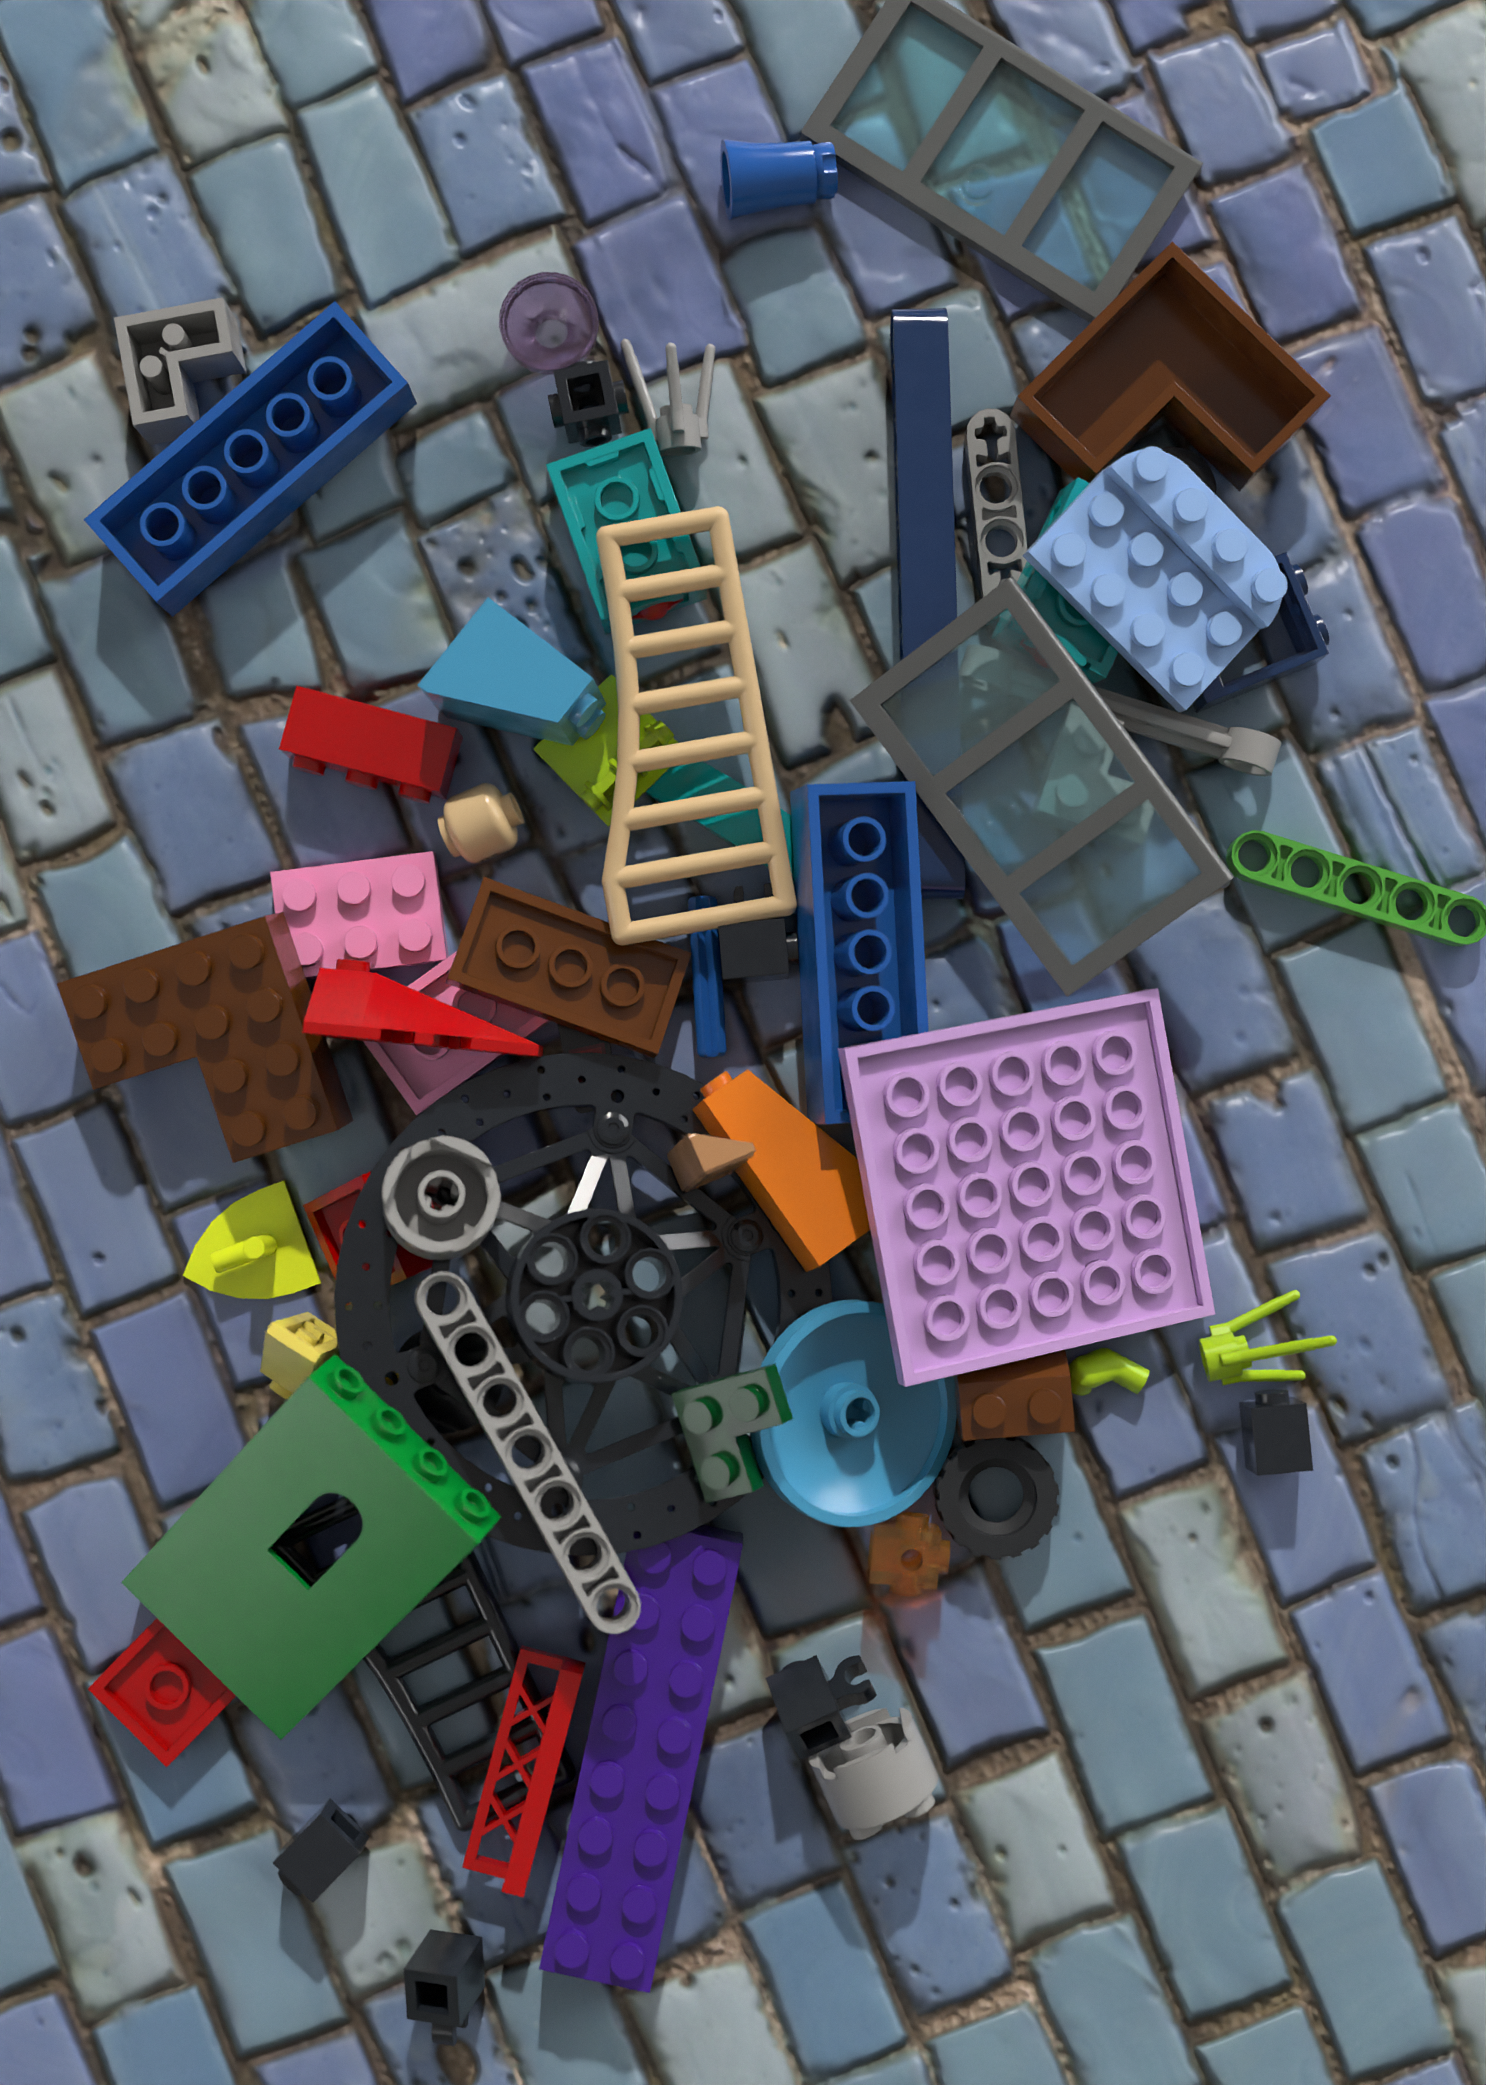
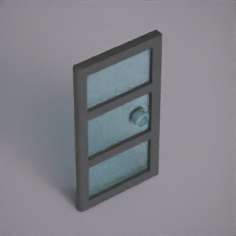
(1002, 152)
(1041, 787)

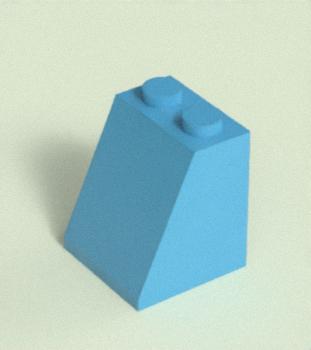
(513, 681)

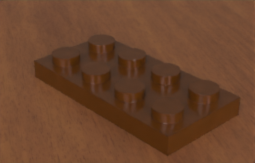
(567, 968)

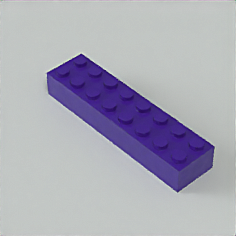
(642, 1762)

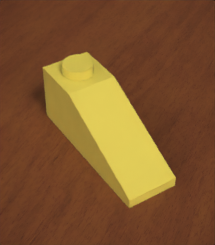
(295, 1350)

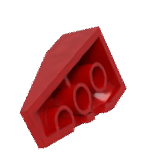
(373, 1008)

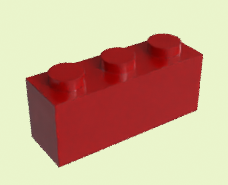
(370, 745)

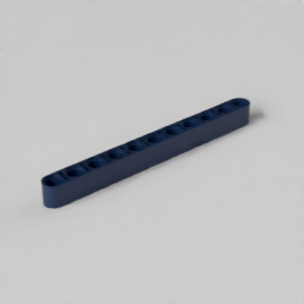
(925, 531)

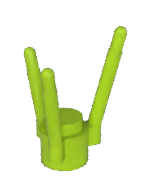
(1227, 1355)

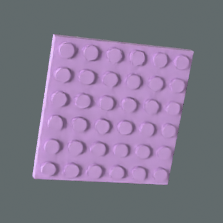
(1026, 1184)

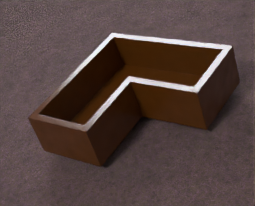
(1175, 353)
(237, 1008)

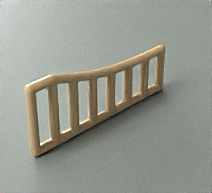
(632, 761)

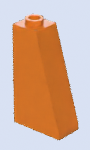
(797, 1172)

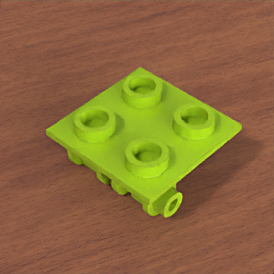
(591, 764)

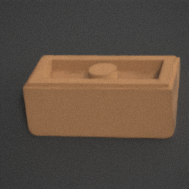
(705, 1158)

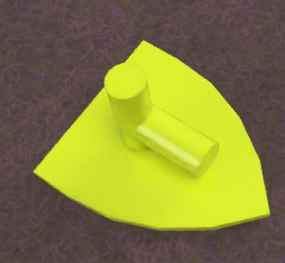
(254, 1249)

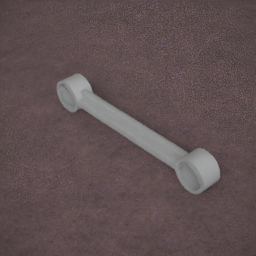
(1234, 747)

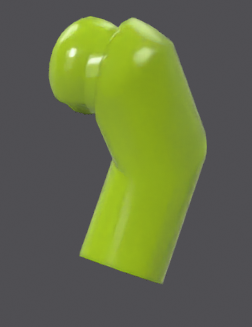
(1105, 1366)

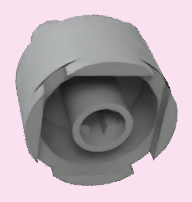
(426, 1168)
(876, 1773)

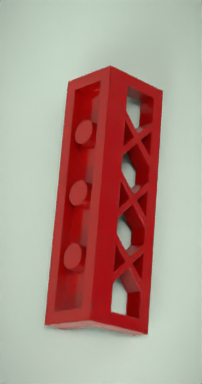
(539, 1783)

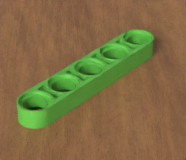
(1384, 888)

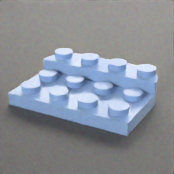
(1161, 571)

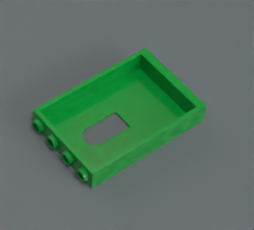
(247, 1609)

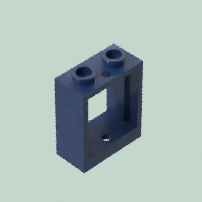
(1305, 630)

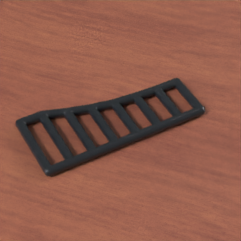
(392, 1670)

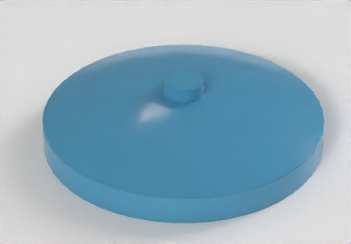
(856, 1435)

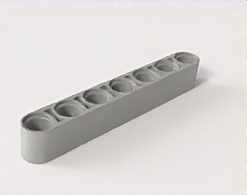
(549, 1469)

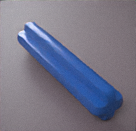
(707, 986)

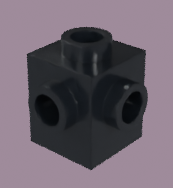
(585, 385)

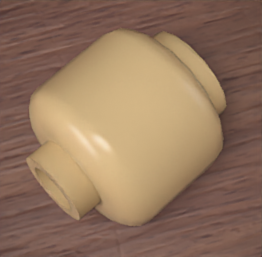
(480, 823)

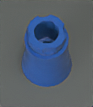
(775, 175)

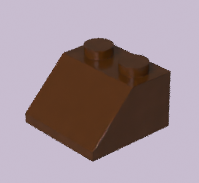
(1015, 1399)

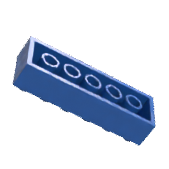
(252, 459)
(856, 927)

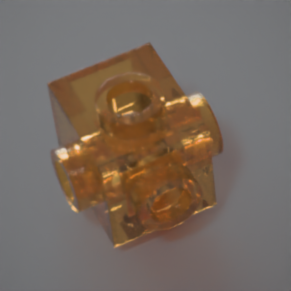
(912, 1574)

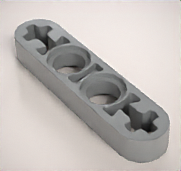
(993, 516)

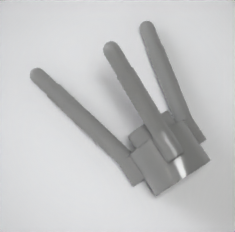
(677, 428)

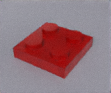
(161, 1692)

